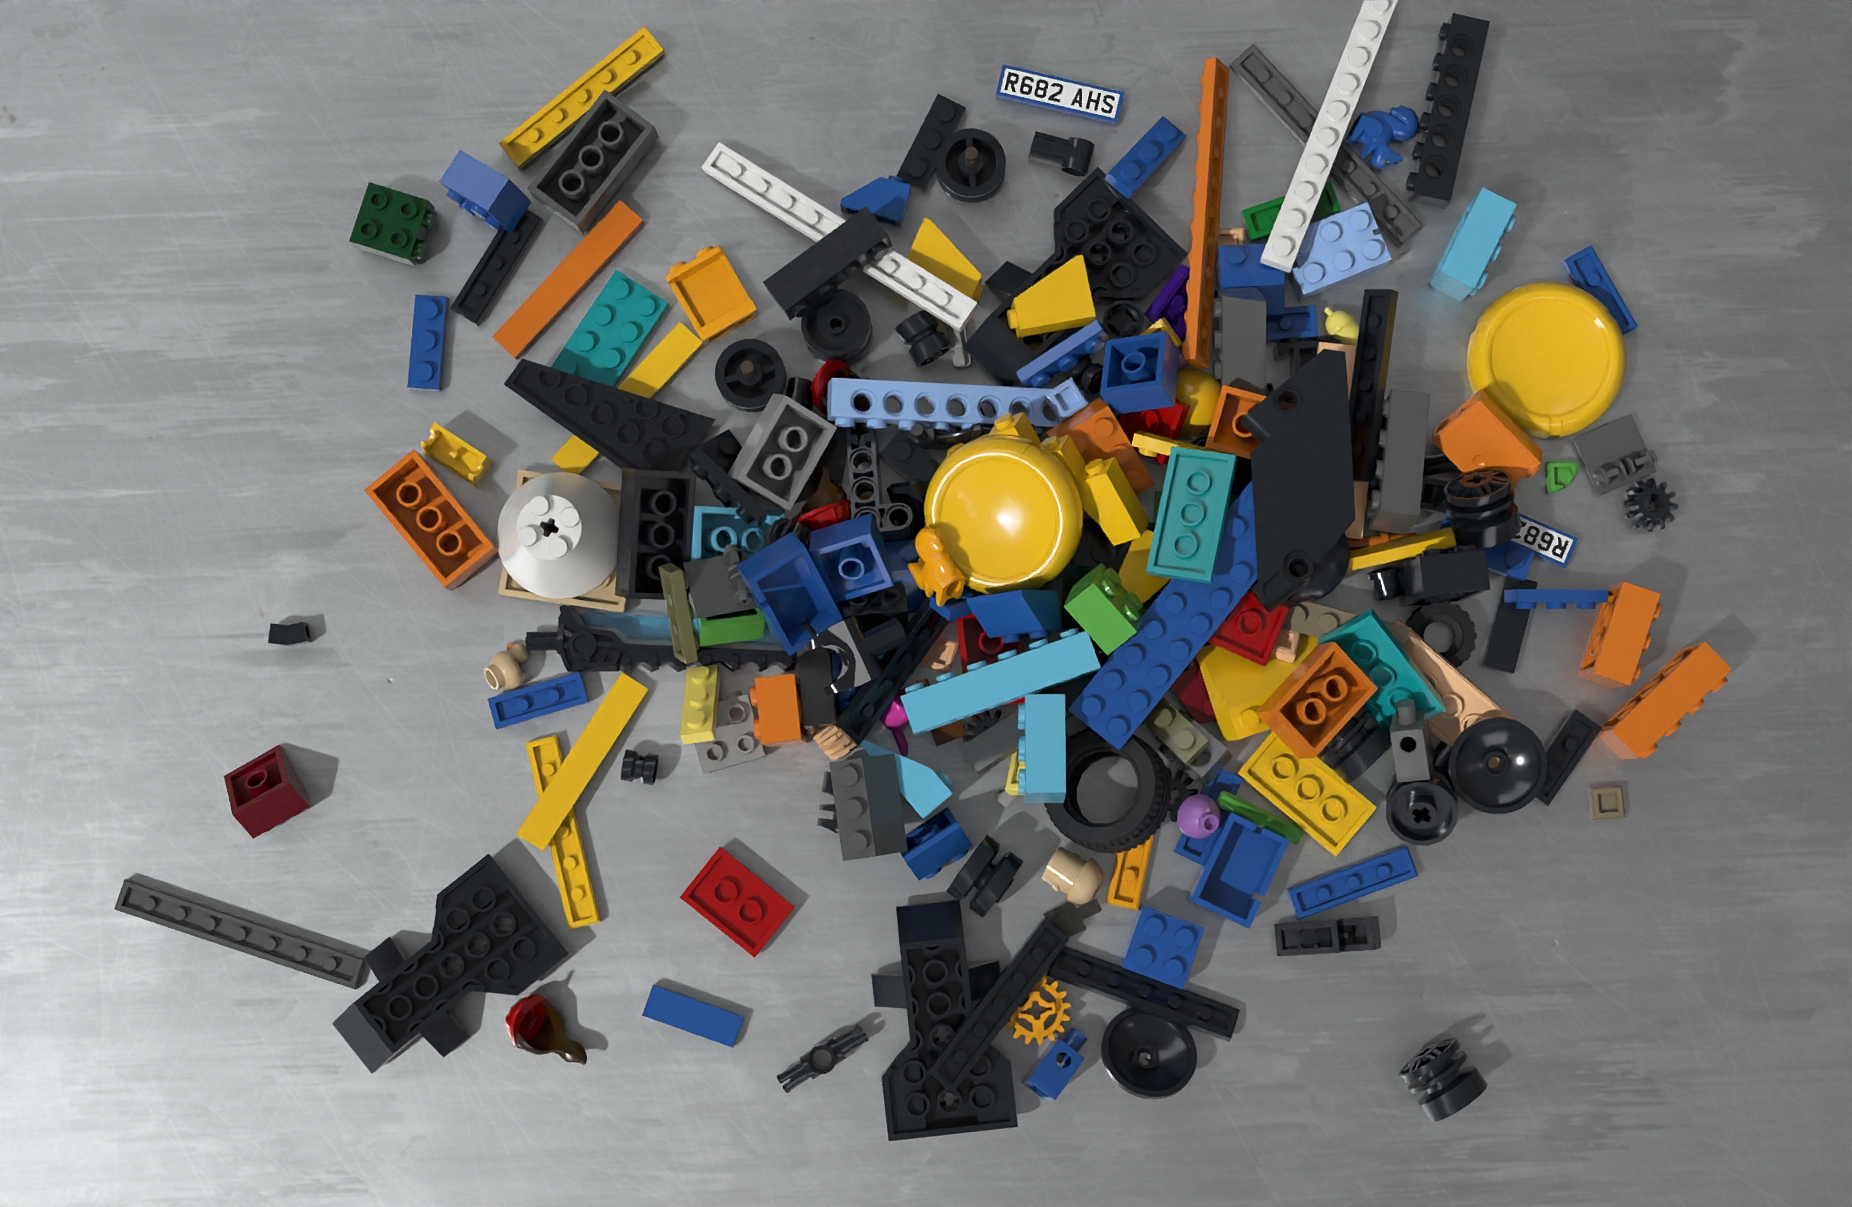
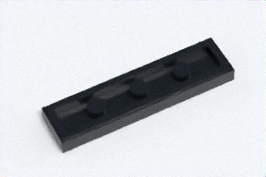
(495, 268)

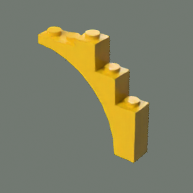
(1100, 483)

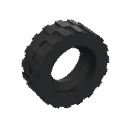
(1456, 618)

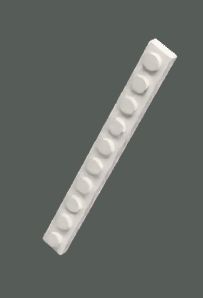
(1327, 134)
(817, 222)

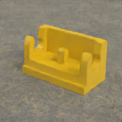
(456, 455)

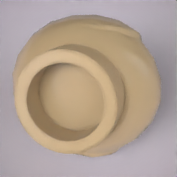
(505, 668)

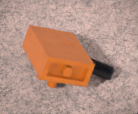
(1482, 438)

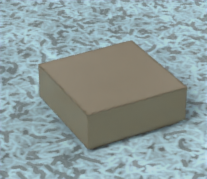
(1606, 802)

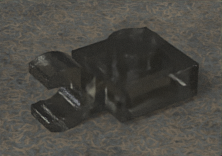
(1069, 918)

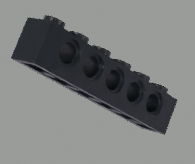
(1470, 35)

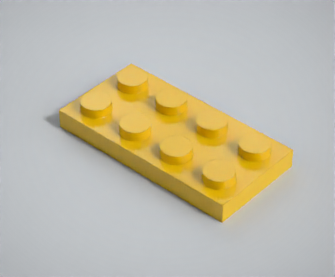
(1307, 793)

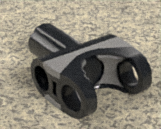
(858, 649)

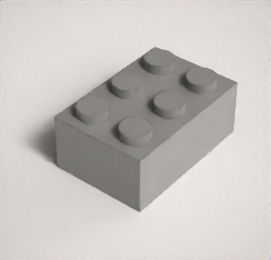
(781, 451)

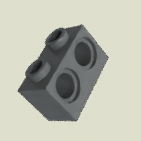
(1219, 756)

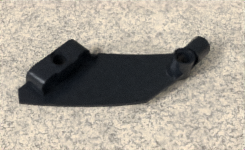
(1301, 475)

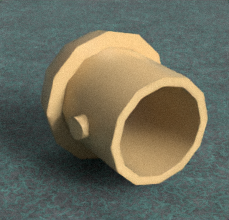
(1073, 876)

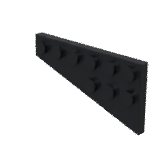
(612, 421)

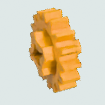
(1056, 1006)

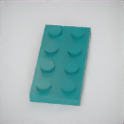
(612, 331)
(1191, 515)
(1386, 665)

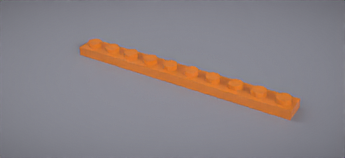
(1205, 224)

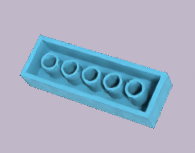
(1000, 682)

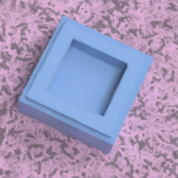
(1065, 399)

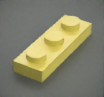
(700, 704)

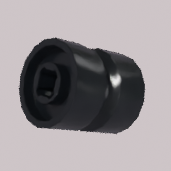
(1123, 320)
(925, 341)

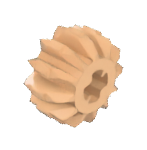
(832, 741)

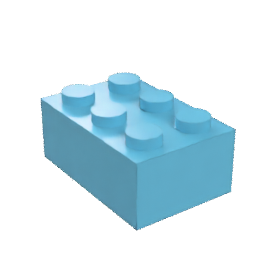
(1474, 245)
(1042, 748)

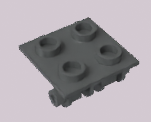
(1615, 455)
(718, 585)

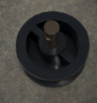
(970, 166)
(750, 374)

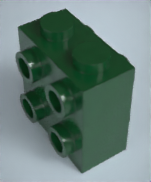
(393, 224)

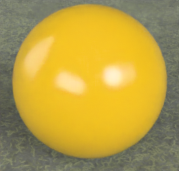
(1202, 394)

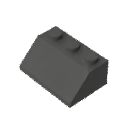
(1240, 339)
(868, 807)

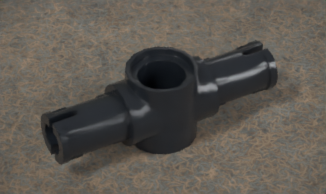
(807, 1066)

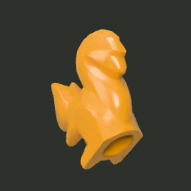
(935, 568)

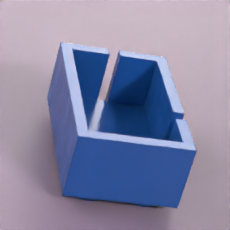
(789, 592)
(1238, 868)

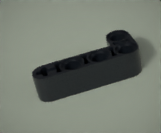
(870, 480)

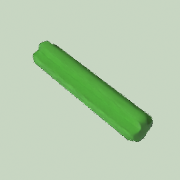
(1259, 816)

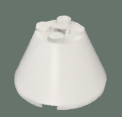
(579, 553)

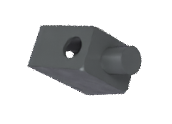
(1411, 742)

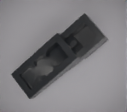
(1328, 936)

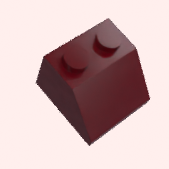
(265, 792)

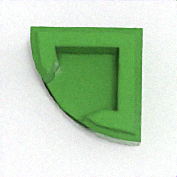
(1559, 474)

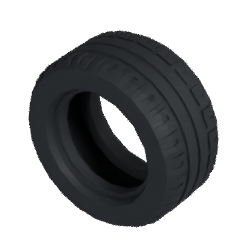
(1139, 821)

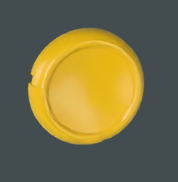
(1548, 358)
(1005, 513)

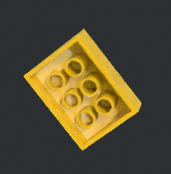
(1241, 686)

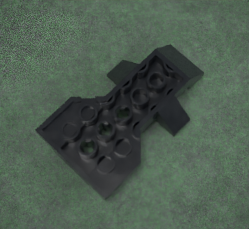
(1080, 226)
(418, 991)
(938, 993)

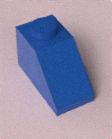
(883, 197)

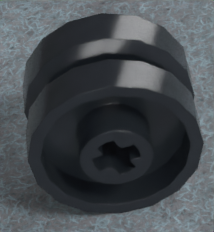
(855, 332)
(1422, 809)
(988, 879)

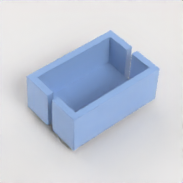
(1338, 252)

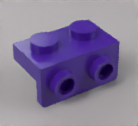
(1173, 302)

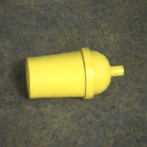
(1342, 326)

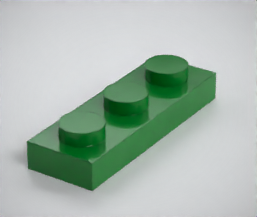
(1262, 217)

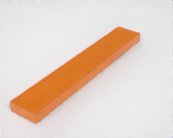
(568, 279)

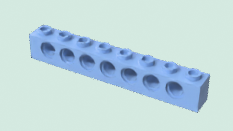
(939, 395)

